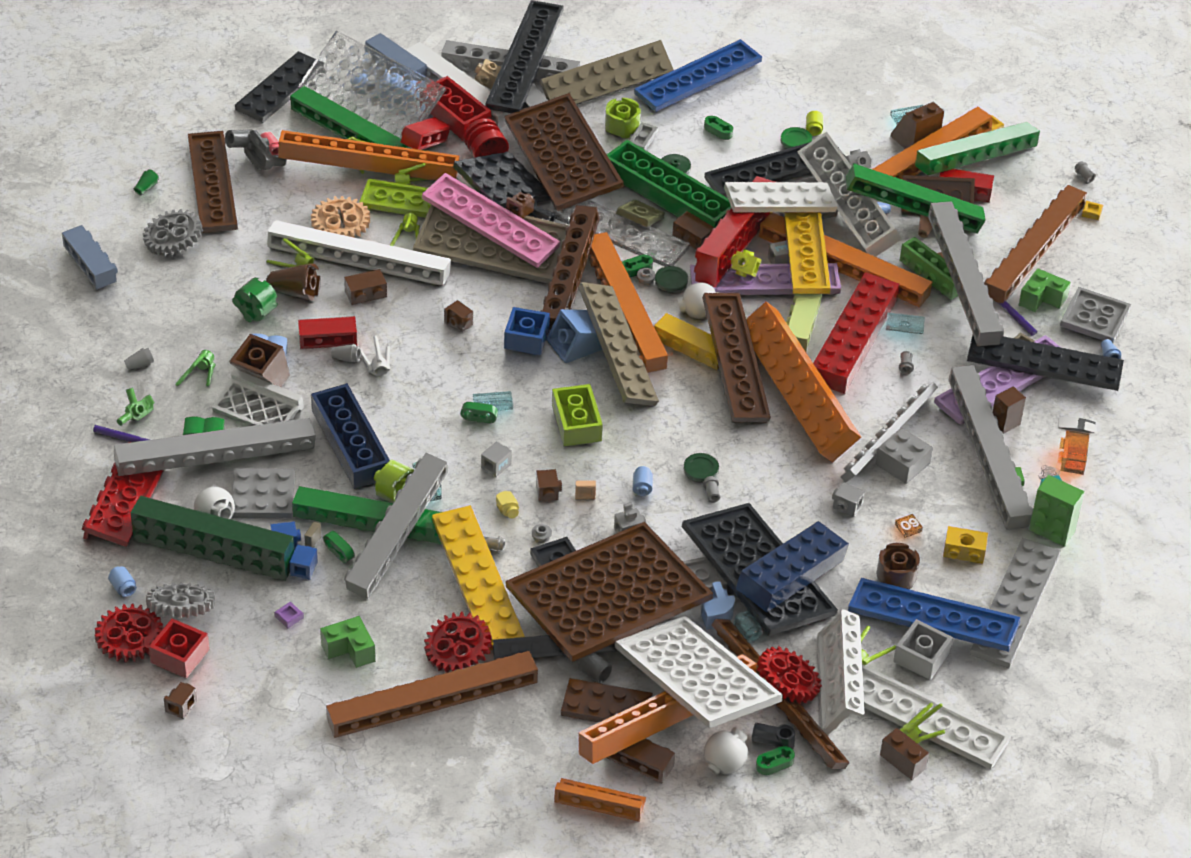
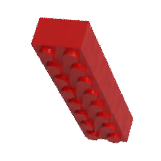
(731, 235)
(856, 331)

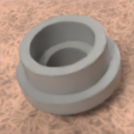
(646, 276)
(541, 533)

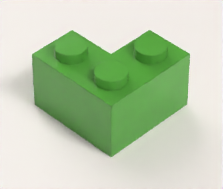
(1044, 288)
(351, 638)

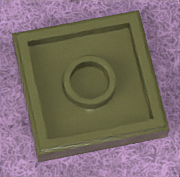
(640, 213)

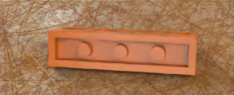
(599, 799)

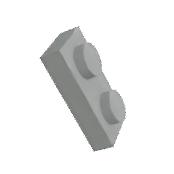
(644, 135)

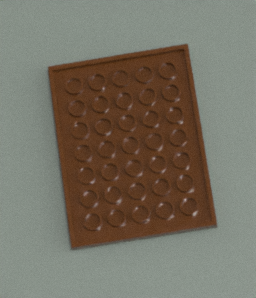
(608, 591)

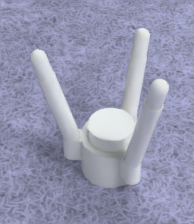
(379, 365)

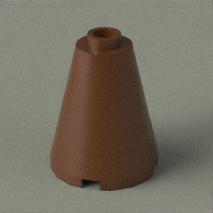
(296, 281)

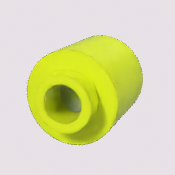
(814, 122)

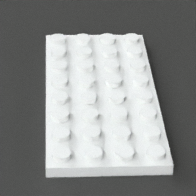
(698, 671)

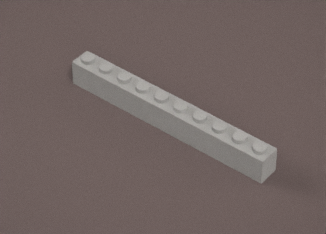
(965, 274)
(214, 446)
(990, 447)

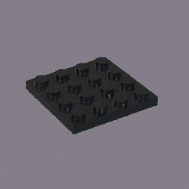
(500, 177)

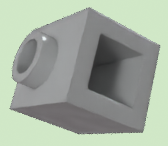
(848, 499)

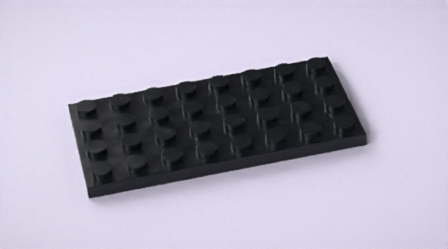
(737, 539)

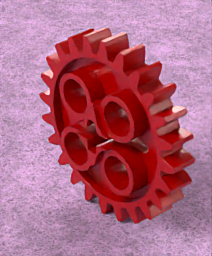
(127, 632)
(458, 642)
(789, 674)

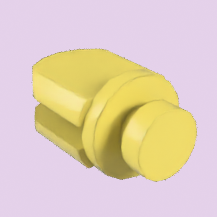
(507, 504)

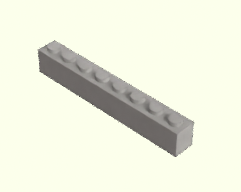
(396, 525)

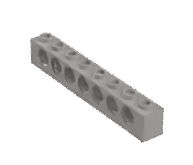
(468, 56)

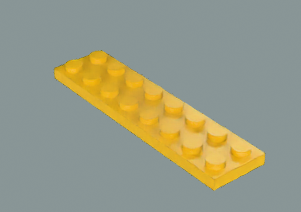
(807, 253)
(476, 572)

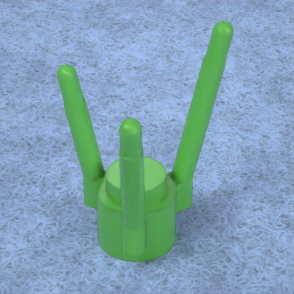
(203, 361)

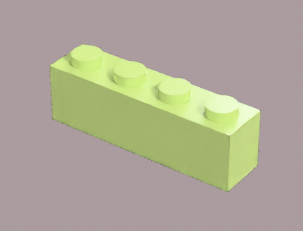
(804, 316)

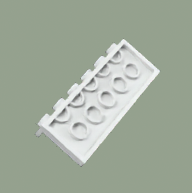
(840, 670)

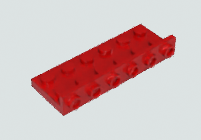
(112, 515)

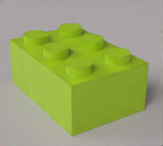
(577, 415)

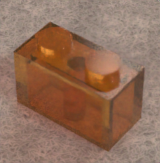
(1074, 452)

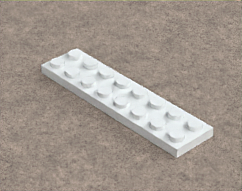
(962, 732)

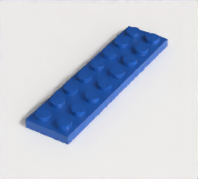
(697, 75)
(946, 615)

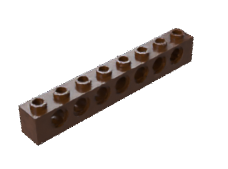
(571, 261)

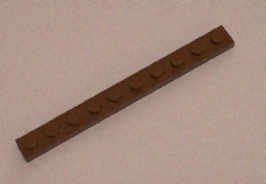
(795, 712)

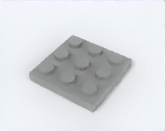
(1095, 314)
(263, 492)

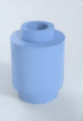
(642, 481)
(122, 581)

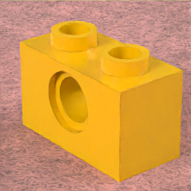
(965, 544)

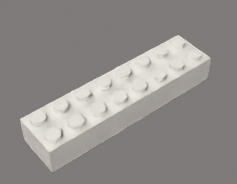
(859, 211)

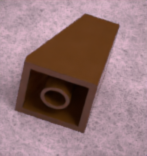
(918, 124)
(262, 360)

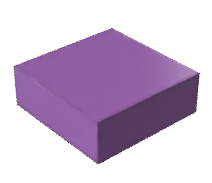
(289, 615)

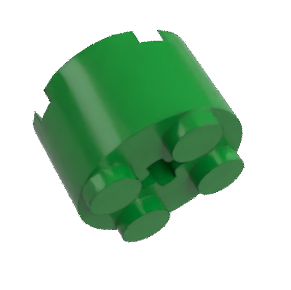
(255, 299)

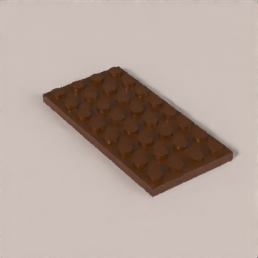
(563, 152)

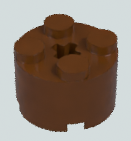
(898, 565)

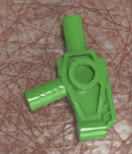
(136, 409)

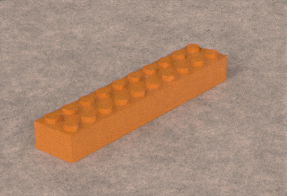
(801, 383)

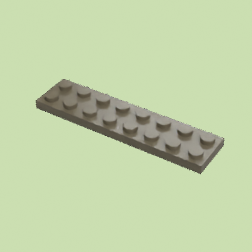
(609, 74)
(618, 344)

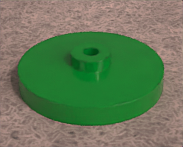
(795, 136)

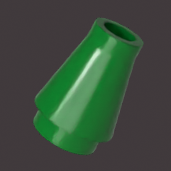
(147, 180)

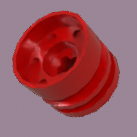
(485, 138)

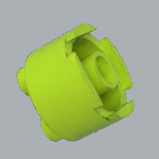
(622, 117)
(391, 480)

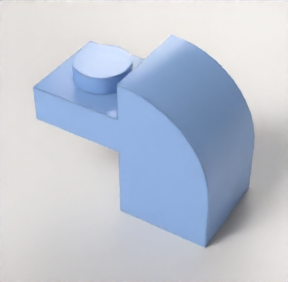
(719, 607)

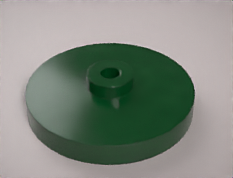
(679, 162)
(671, 278)
(700, 466)

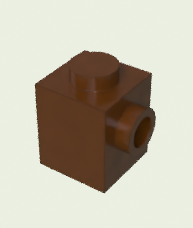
(548, 485)

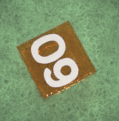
(908, 525)

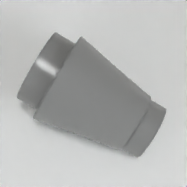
(347, 353)
(139, 359)

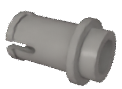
(1082, 169)
(906, 365)
(711, 486)
(495, 543)

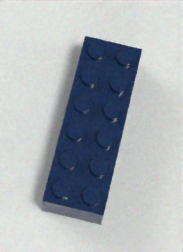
(349, 434)
(792, 566)

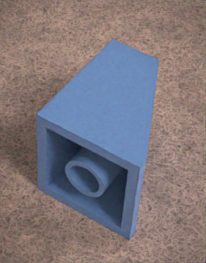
(573, 335)

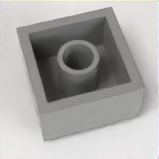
(904, 455)
(923, 649)

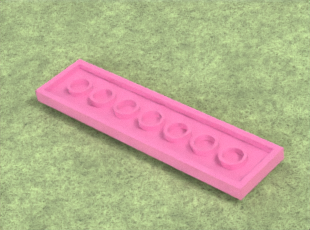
(491, 220)

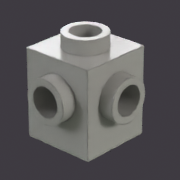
(860, 158)

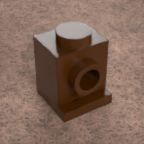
(523, 202)
(458, 315)
(180, 700)

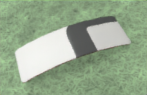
(1078, 423)

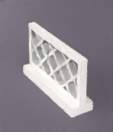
(263, 389)

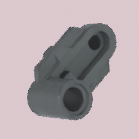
(254, 147)

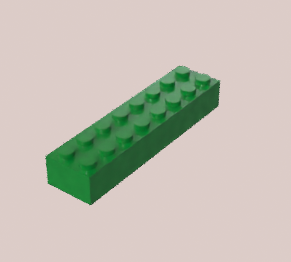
(667, 185)

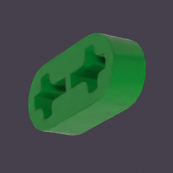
(718, 127)
(636, 263)
(479, 412)
(338, 546)
(775, 760)

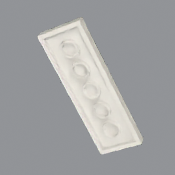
(780, 197)

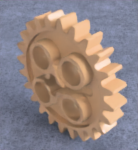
(353, 216)

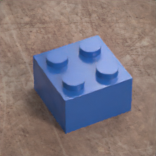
(526, 330)

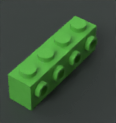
(928, 265)

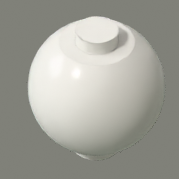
(692, 301)
(215, 502)
(726, 751)

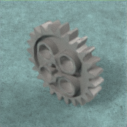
(172, 232)
(180, 600)

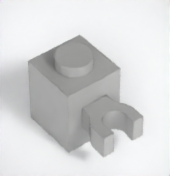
(628, 518)

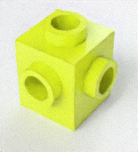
(751, 263)

